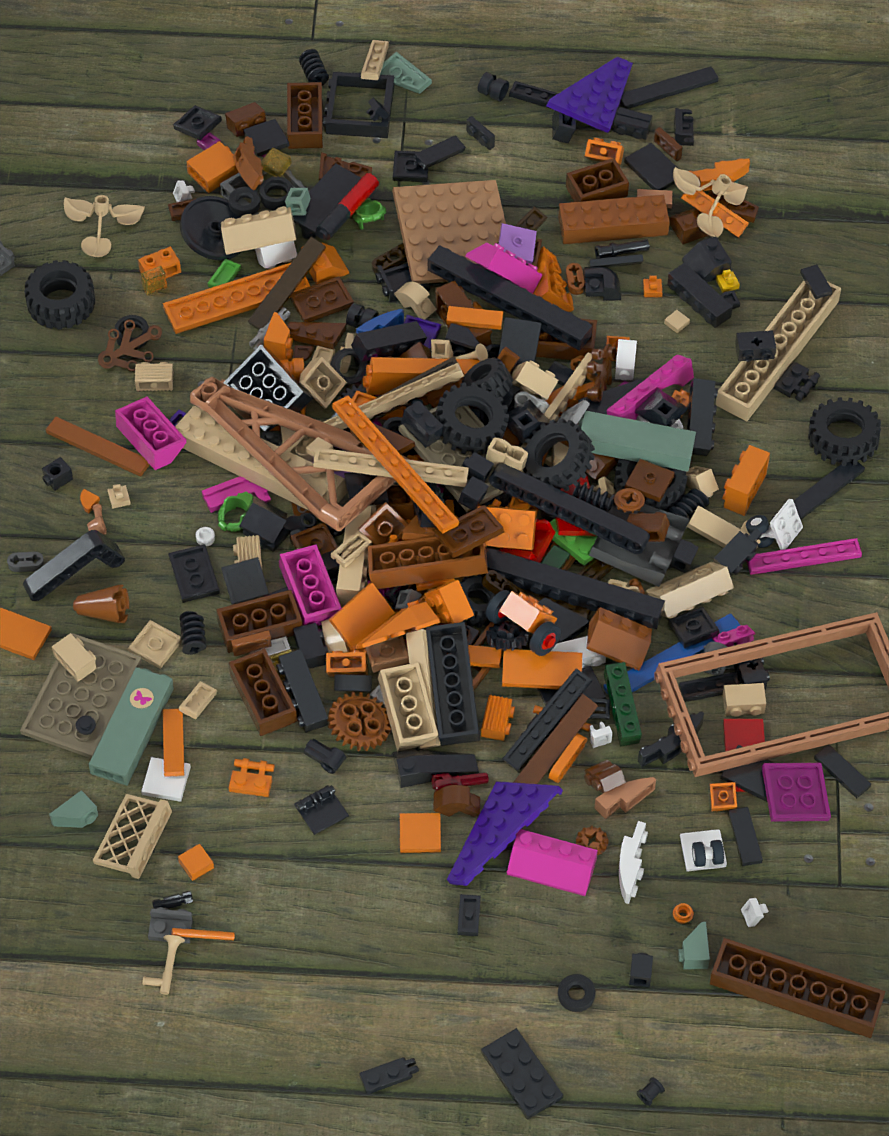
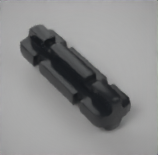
(173, 900)

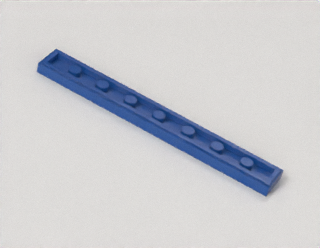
(646, 673)

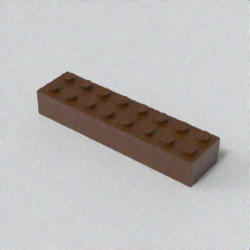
(797, 987)

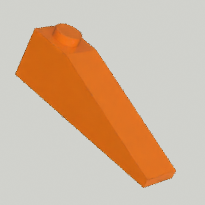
(551, 285)
(409, 619)

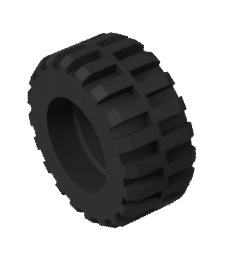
(59, 277)

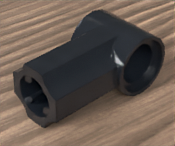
(329, 758)

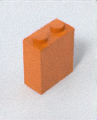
(212, 166)

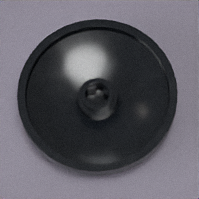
(202, 226)

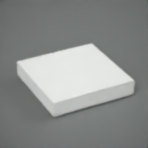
(164, 787)

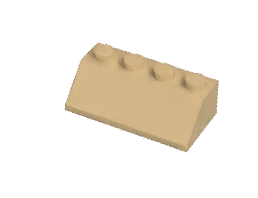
(258, 230)
(692, 588)
(407, 706)

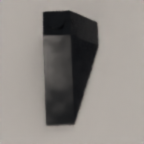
(419, 765)

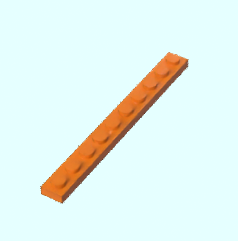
(395, 464)

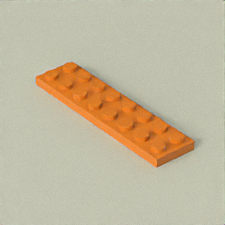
(224, 300)

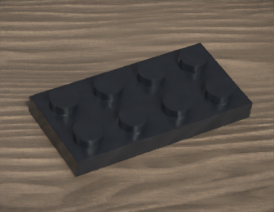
(522, 1073)

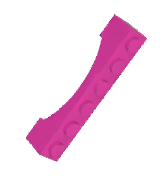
(675, 371)

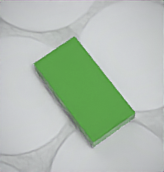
(225, 273)

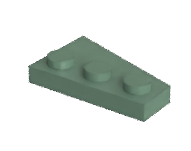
(405, 74)

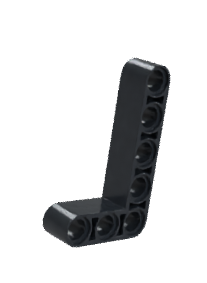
(70, 561)

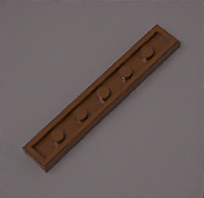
(557, 741)

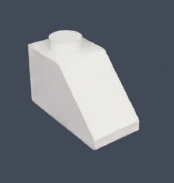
(625, 359)

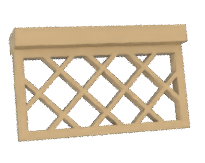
(146, 843)

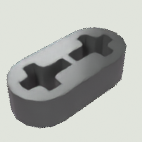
(25, 561)

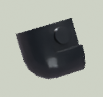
(601, 282)

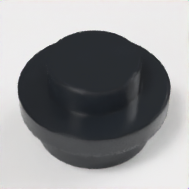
(85, 725)

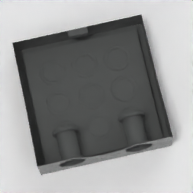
(656, 556)

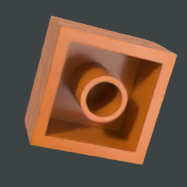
(449, 603)

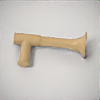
(480, 354)
(165, 982)

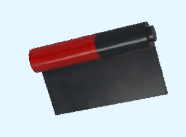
(335, 201)

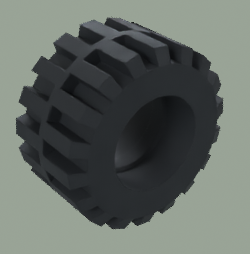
(491, 374)
(474, 588)

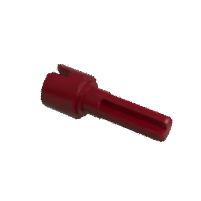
(443, 780)

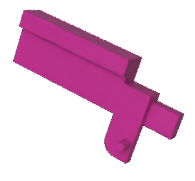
(215, 495)

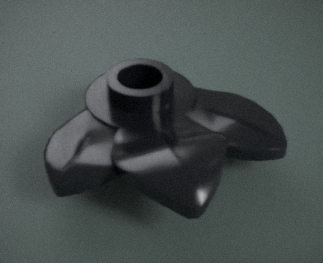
(296, 523)

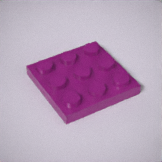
(796, 792)

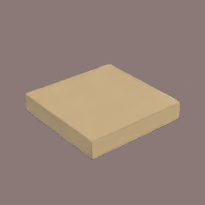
(155, 644)

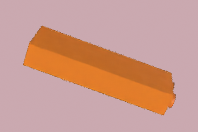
(389, 373)

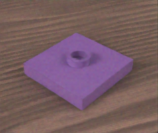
(518, 241)

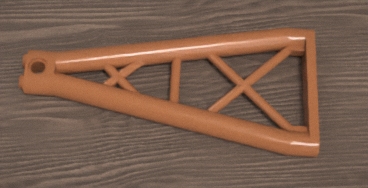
(214, 396)

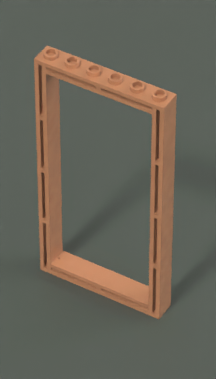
(701, 764)

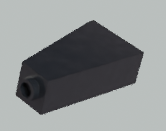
(610, 397)

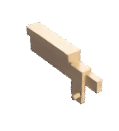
(714, 527)

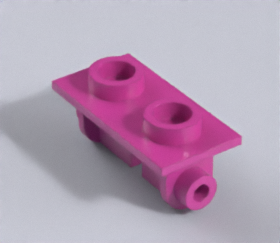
(740, 635)

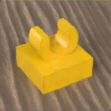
(727, 281)

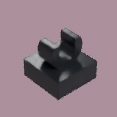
(377, 110)

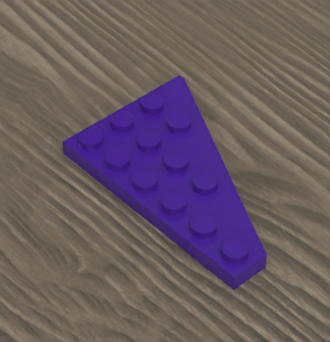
(595, 96)
(502, 816)

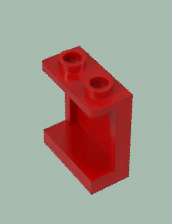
(543, 536)

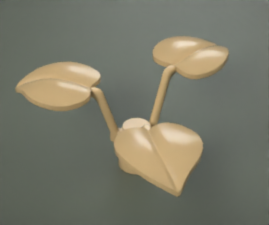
(733, 194)
(80, 209)

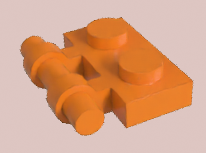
(251, 783)

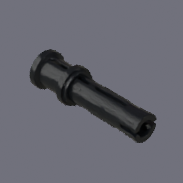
(614, 250)

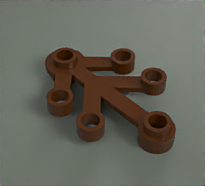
(127, 347)
(604, 376)

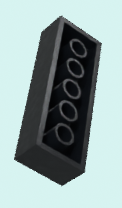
(452, 684)

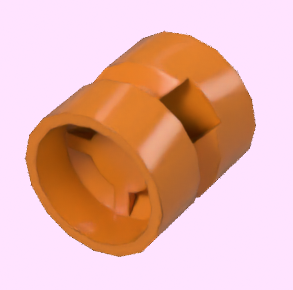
(295, 366)

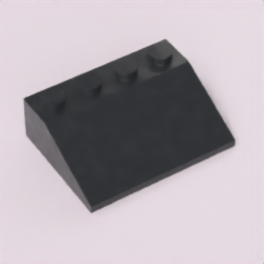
(269, 380)

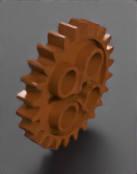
(344, 723)

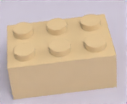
(534, 380)

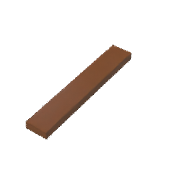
(97, 446)

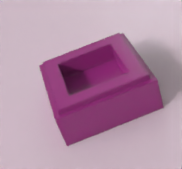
(208, 141)

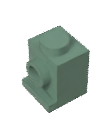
(298, 200)

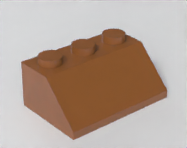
(618, 638)

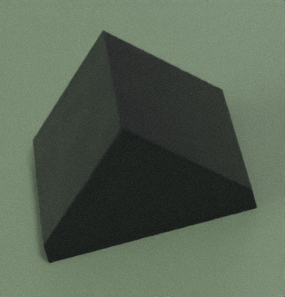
(263, 520)

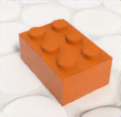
(746, 480)
(517, 526)

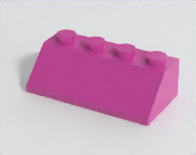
(506, 266)
(150, 432)
(310, 584)
(552, 862)

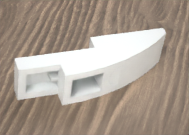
(630, 862)

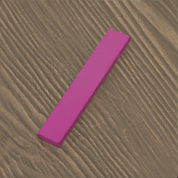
(804, 556)

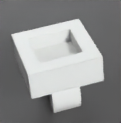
(182, 191)
(600, 736)
(753, 912)

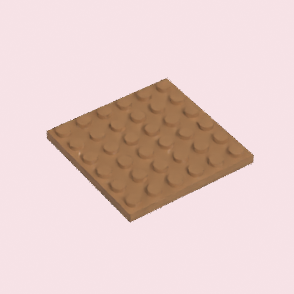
(446, 215)

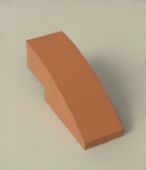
(624, 796)

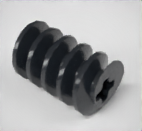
(313, 66)
(594, 498)
(687, 505)
(192, 632)

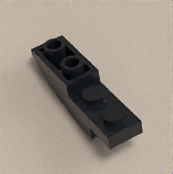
(667, 747)

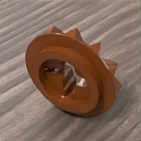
(625, 495)
(601, 839)

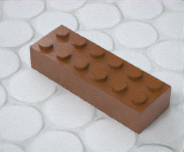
(613, 219)
(421, 562)

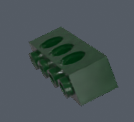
(622, 704)

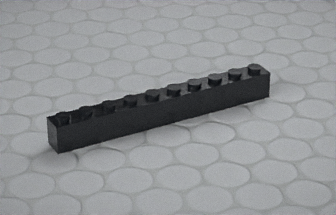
(509, 297)
(576, 588)

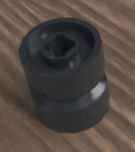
(494, 86)
(359, 315)

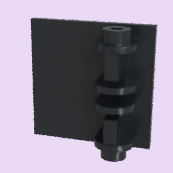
(321, 809)

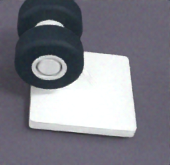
(783, 526)
(703, 850)

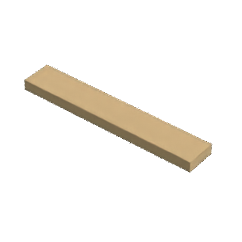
(418, 652)

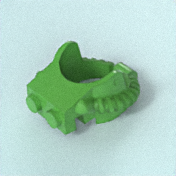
(369, 212)
(242, 501)

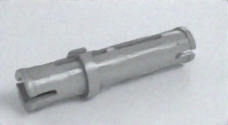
(259, 338)

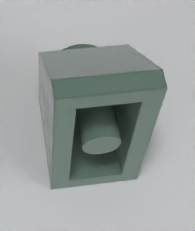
(75, 812)
(695, 949)

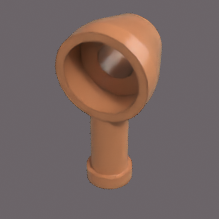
(98, 522)

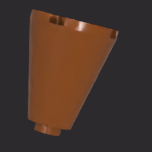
(104, 604)

